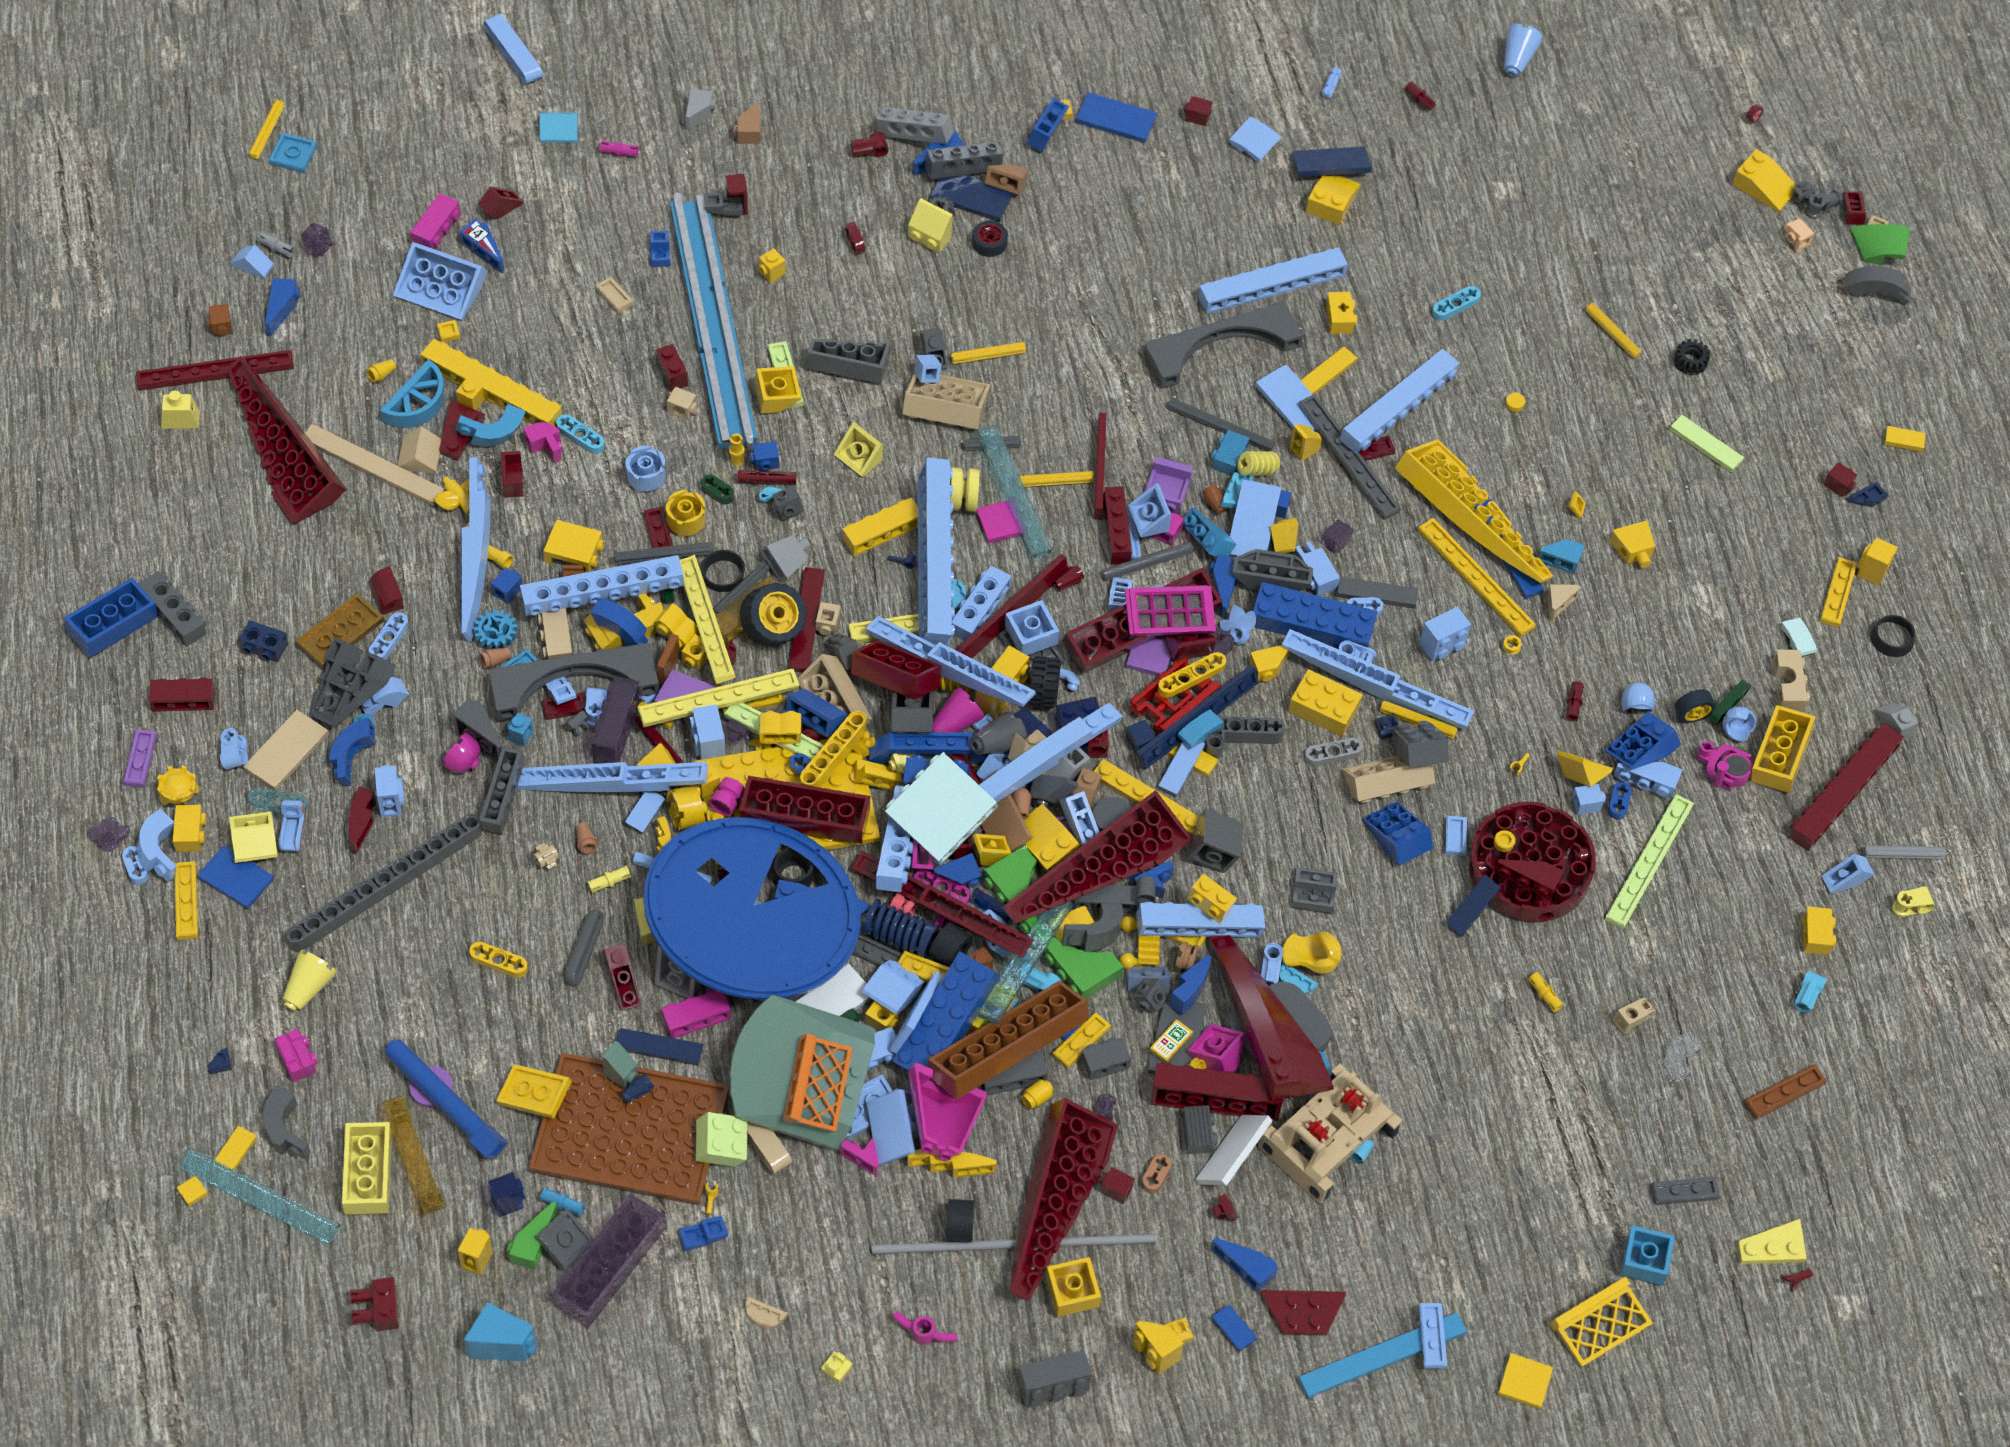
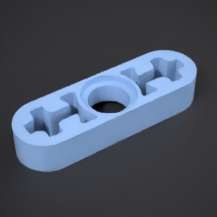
(389, 628)

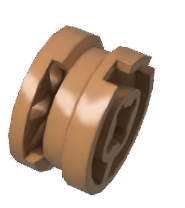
(1187, 956)

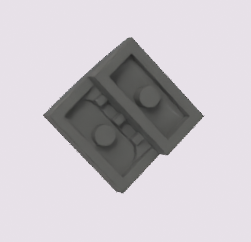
(1314, 890)

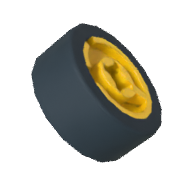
(1695, 706)

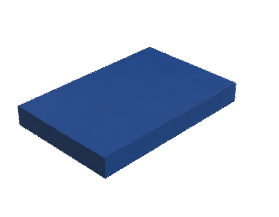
(238, 881)

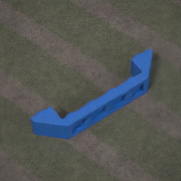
(923, 744)

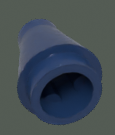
(639, 1087)

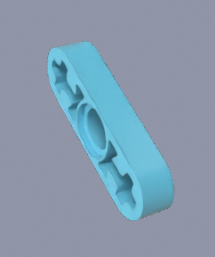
(1452, 310)
(583, 441)

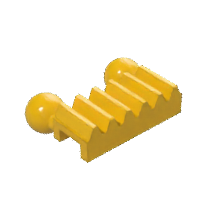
(1147, 947)

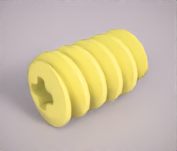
(1258, 463)

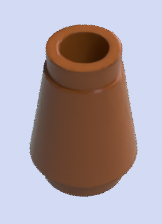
(1214, 497)

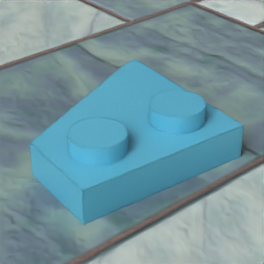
(1233, 489)

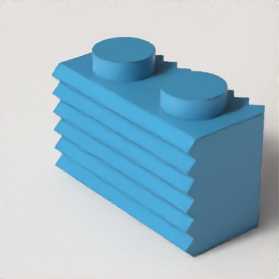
(1230, 449)

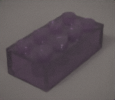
(615, 721)

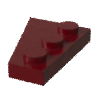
(452, 441)

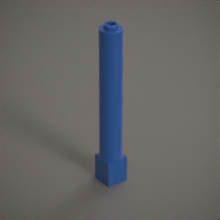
(481, 1135)

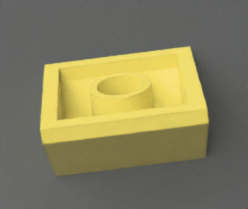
(859, 450)

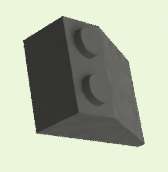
(473, 719)

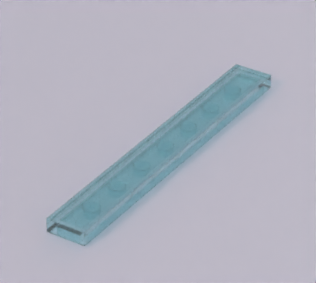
(1015, 491)
(1019, 967)
(260, 1196)

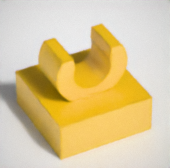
(863, 745)
(1182, 1329)

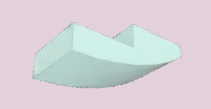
(1799, 636)

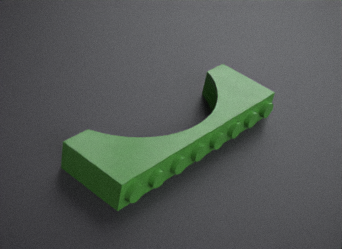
(1080, 969)

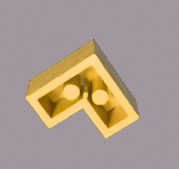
(1876, 561)

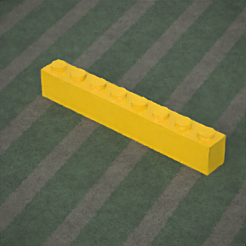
(497, 388)

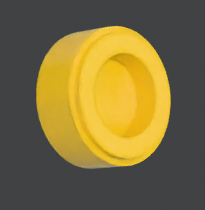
(1515, 402)
(1504, 841)

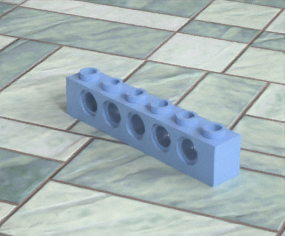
(894, 855)

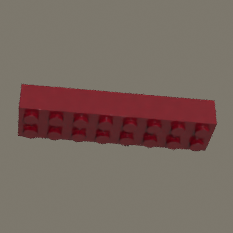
(1109, 634)

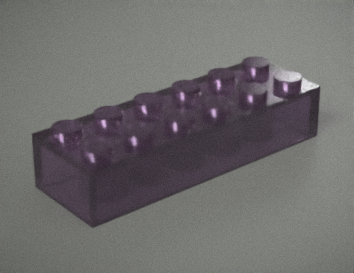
(609, 1260)

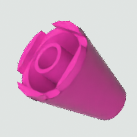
(957, 713)

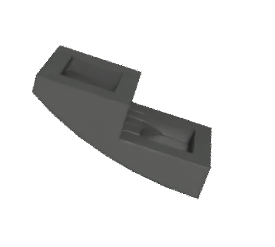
(723, 205)

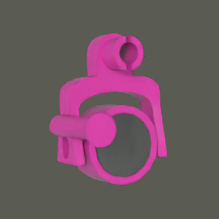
(1732, 771)

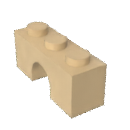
(1791, 666)

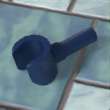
(909, 562)

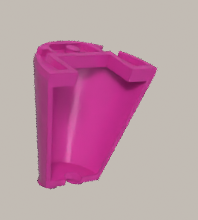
(941, 1118)

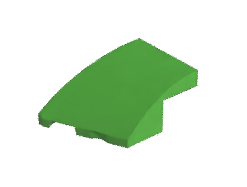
(1881, 240)

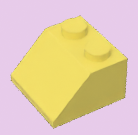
(930, 225)

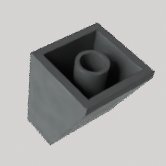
(1216, 841)

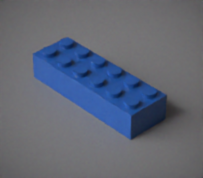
(1314, 616)
(948, 1011)

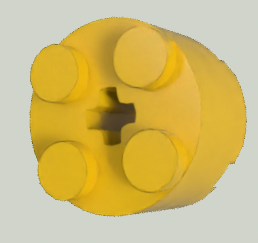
(685, 513)
(686, 806)

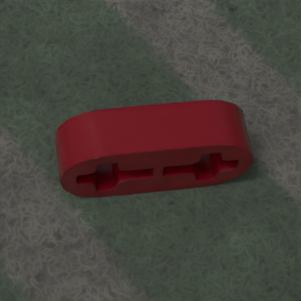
(854, 237)

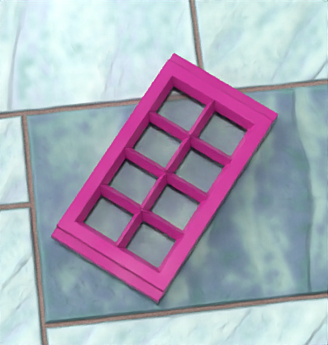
(1170, 610)

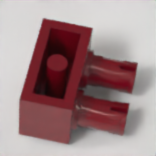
(385, 1305)

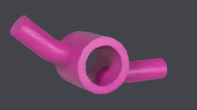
(924, 1322)

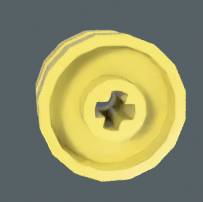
(965, 489)

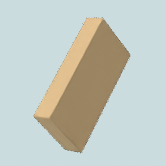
(614, 295)

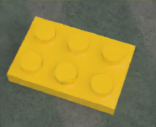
(533, 1091)

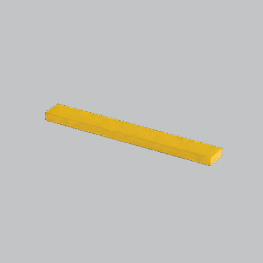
(1476, 577)

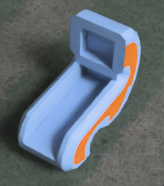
(292, 825)

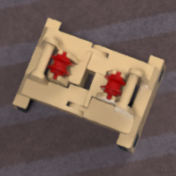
(1355, 1119)

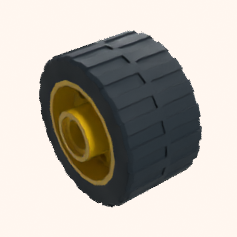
(773, 614)

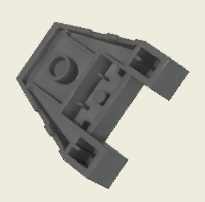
(344, 686)

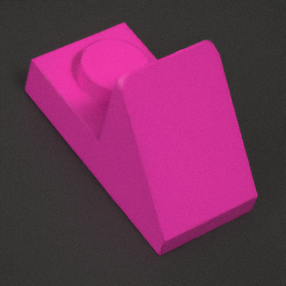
(864, 1158)

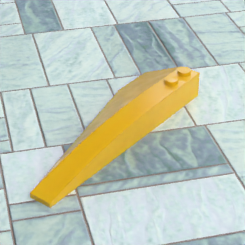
(1449, 487)

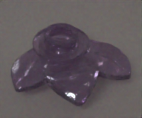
(108, 833)

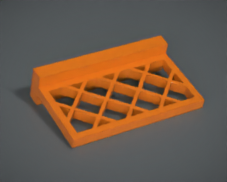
(800, 1077)

